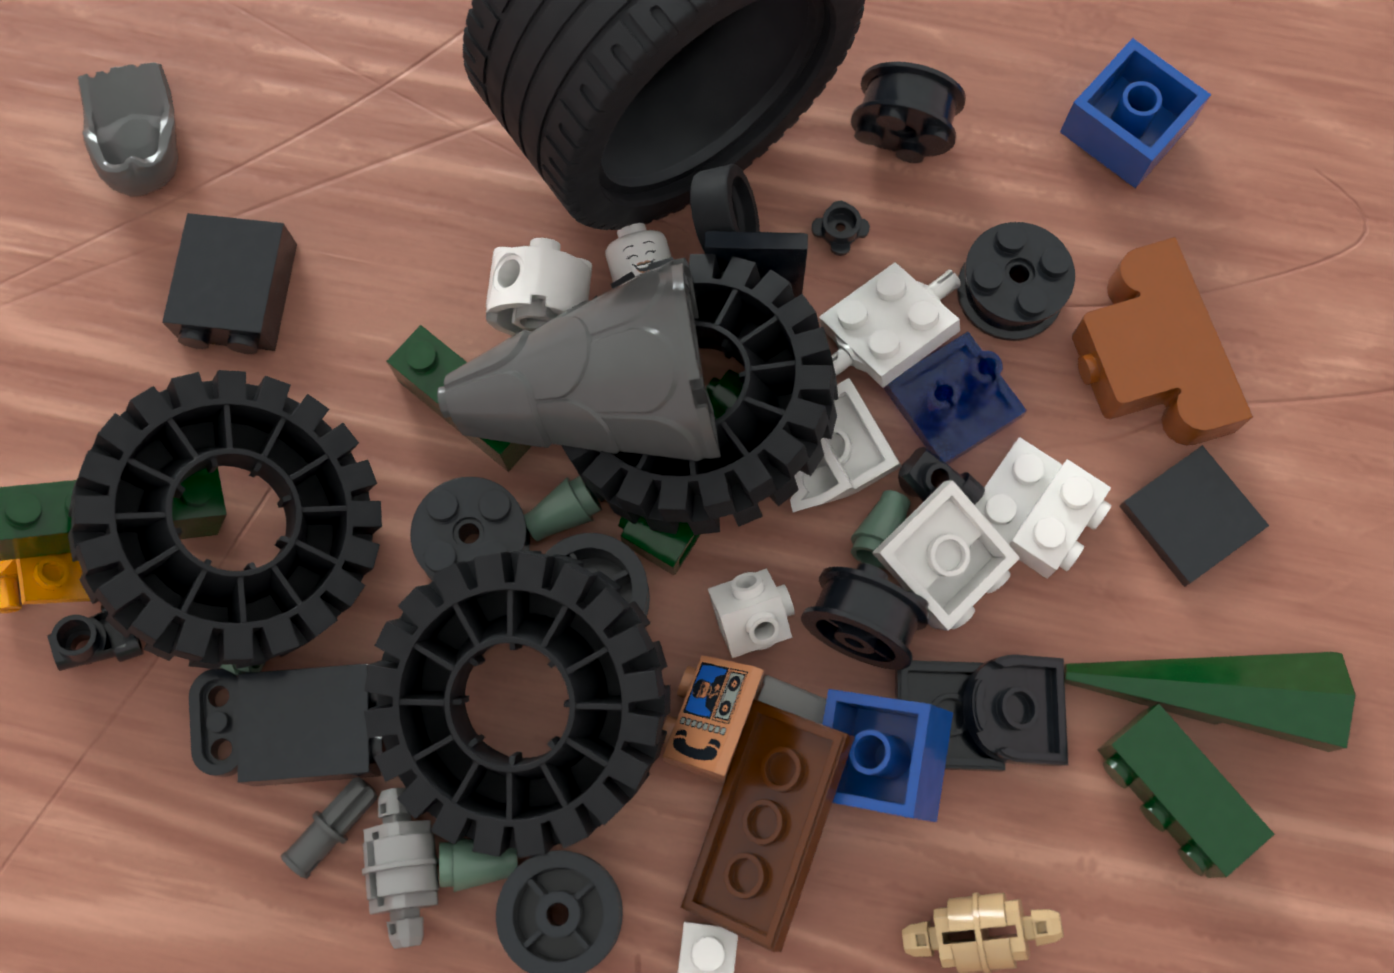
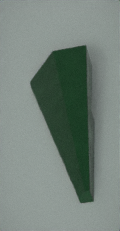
(1278, 695)

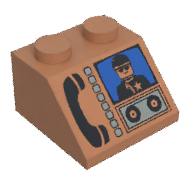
(711, 716)

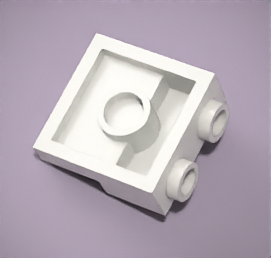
(1043, 507)
(947, 556)

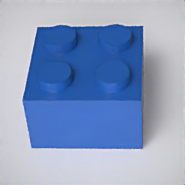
(1134, 112)
(895, 753)

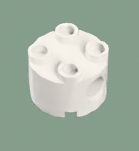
(534, 285)

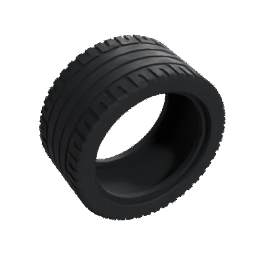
(646, 93)

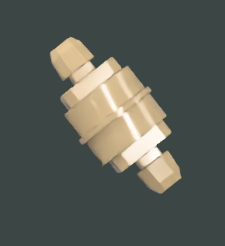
(984, 951)

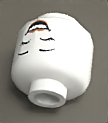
(635, 250)

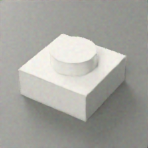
(707, 949)

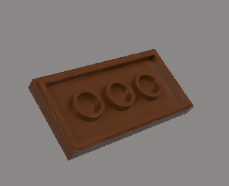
(767, 825)

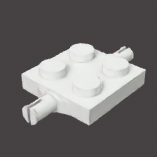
(891, 323)

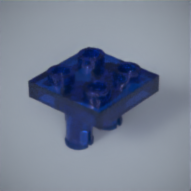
(956, 398)

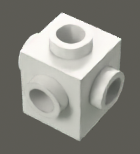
(752, 612)

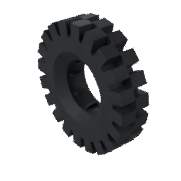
(765, 433)
(165, 593)
(612, 703)

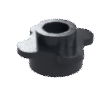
(840, 214)

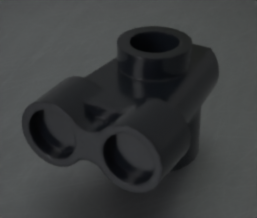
(926, 472)
(103, 641)

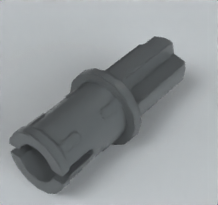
(329, 827)

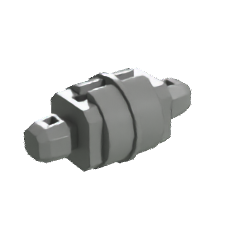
(400, 869)

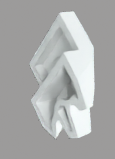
(852, 457)

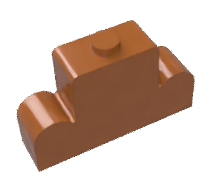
(1160, 349)

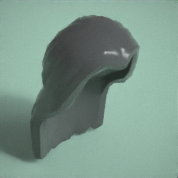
(130, 127)

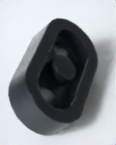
(214, 724)

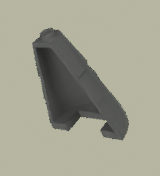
(597, 376)

